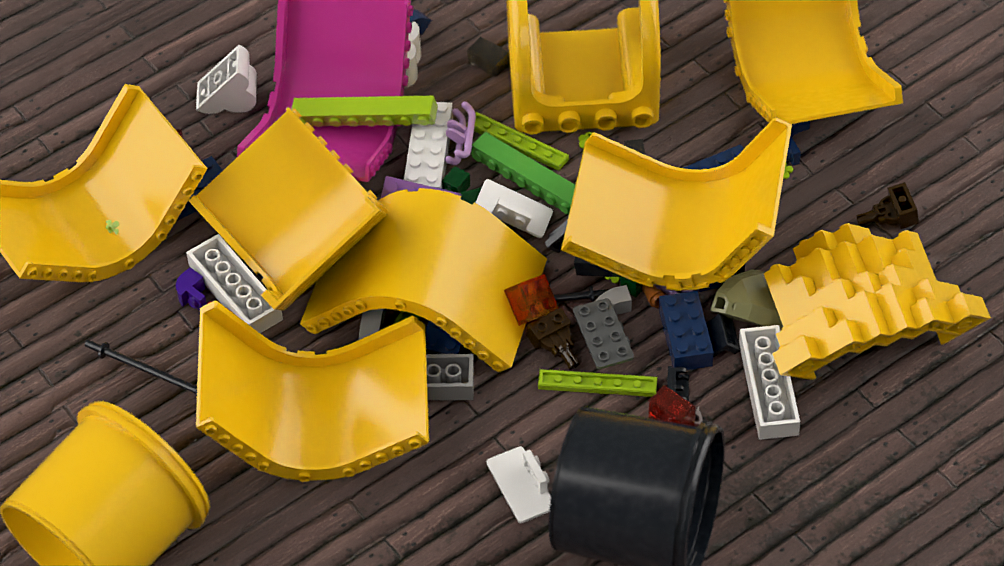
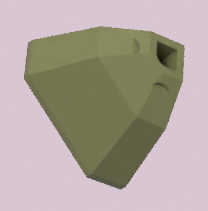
(747, 299)

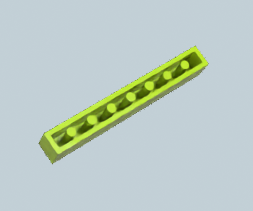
(367, 110)

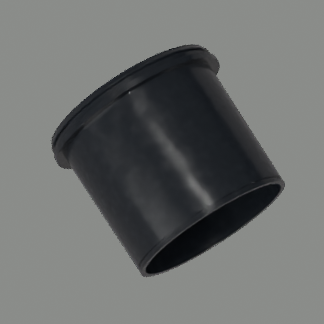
(636, 489)

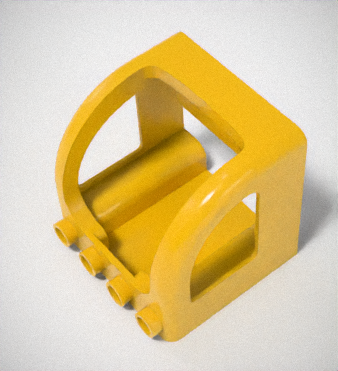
(585, 75)

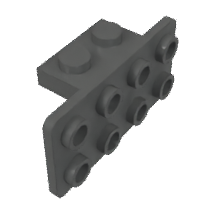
(603, 333)

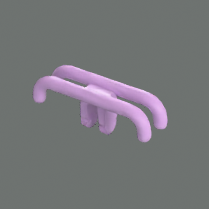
(460, 133)

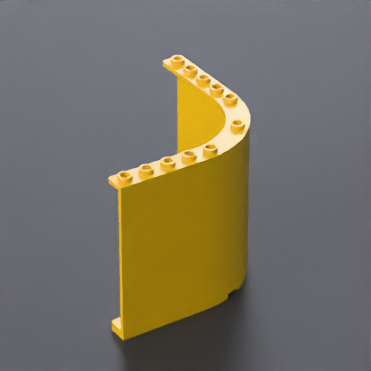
(805, 59)
(128, 174)
(289, 208)
(674, 221)
(437, 263)
(309, 411)

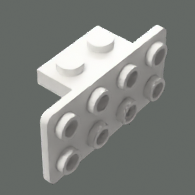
(514, 208)
(521, 483)

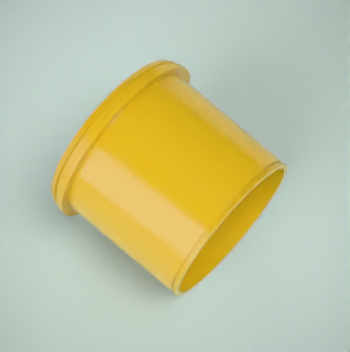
(106, 495)

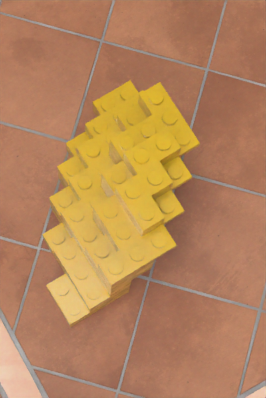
(859, 294)

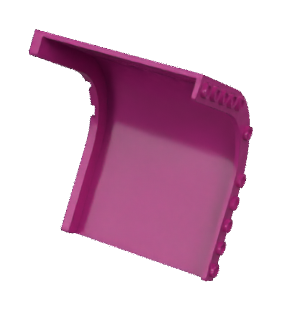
(341, 52)

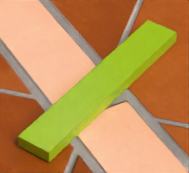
(521, 142)
(597, 383)

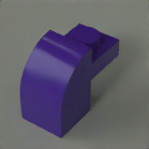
(189, 289)

